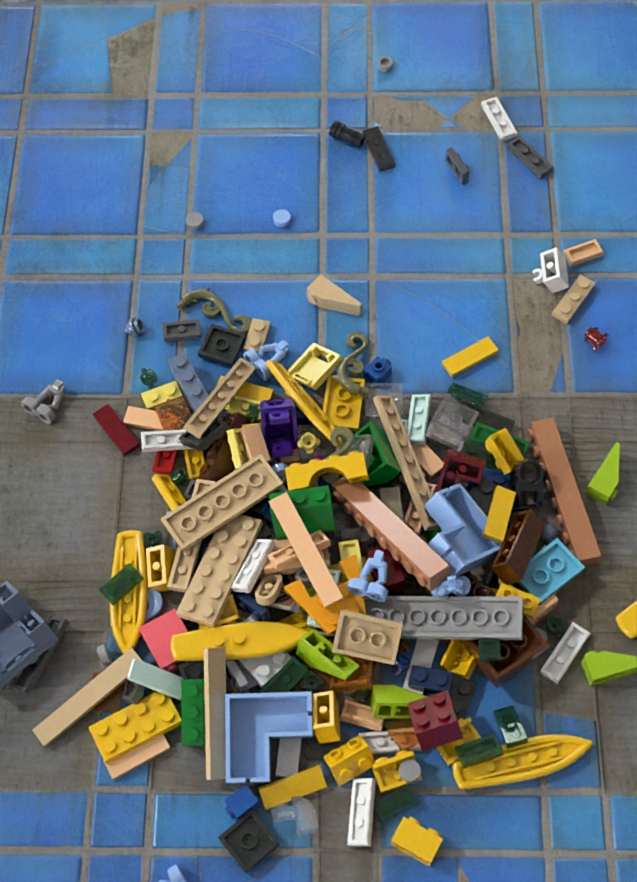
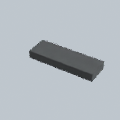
(530, 157)

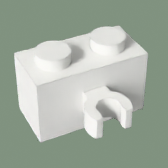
(553, 271)

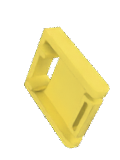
(313, 371)

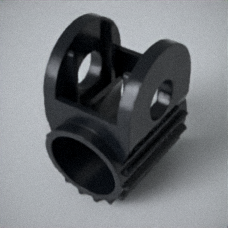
(537, 485)

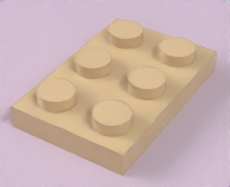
(367, 637)

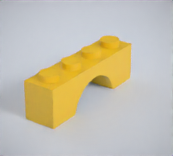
(351, 466)

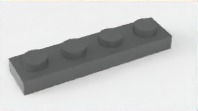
(30, 674)

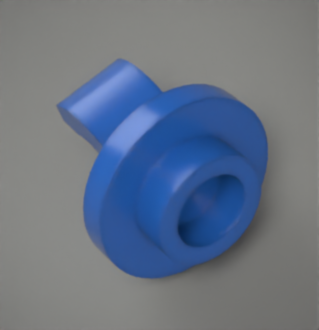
(402, 663)

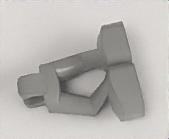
(44, 411)

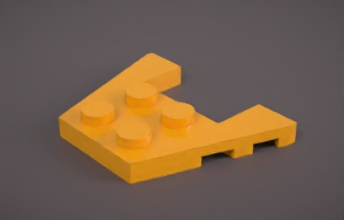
(329, 617)

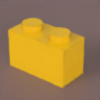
(159, 567)
(326, 717)
(416, 840)

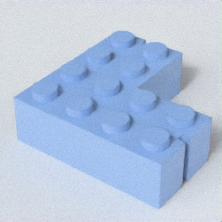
(462, 530)
(251, 725)

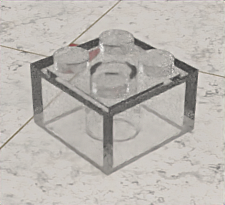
(452, 424)

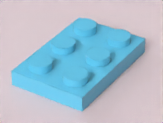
(550, 570)

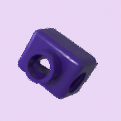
(279, 421)

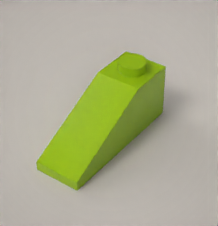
(606, 479)
(318, 653)
(607, 666)
(392, 701)

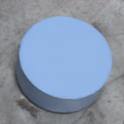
(281, 218)

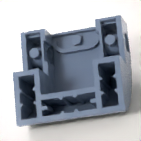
(22, 634)

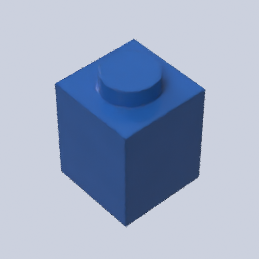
(241, 802)

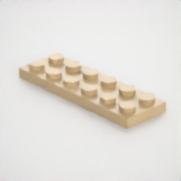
(221, 502)
(218, 570)

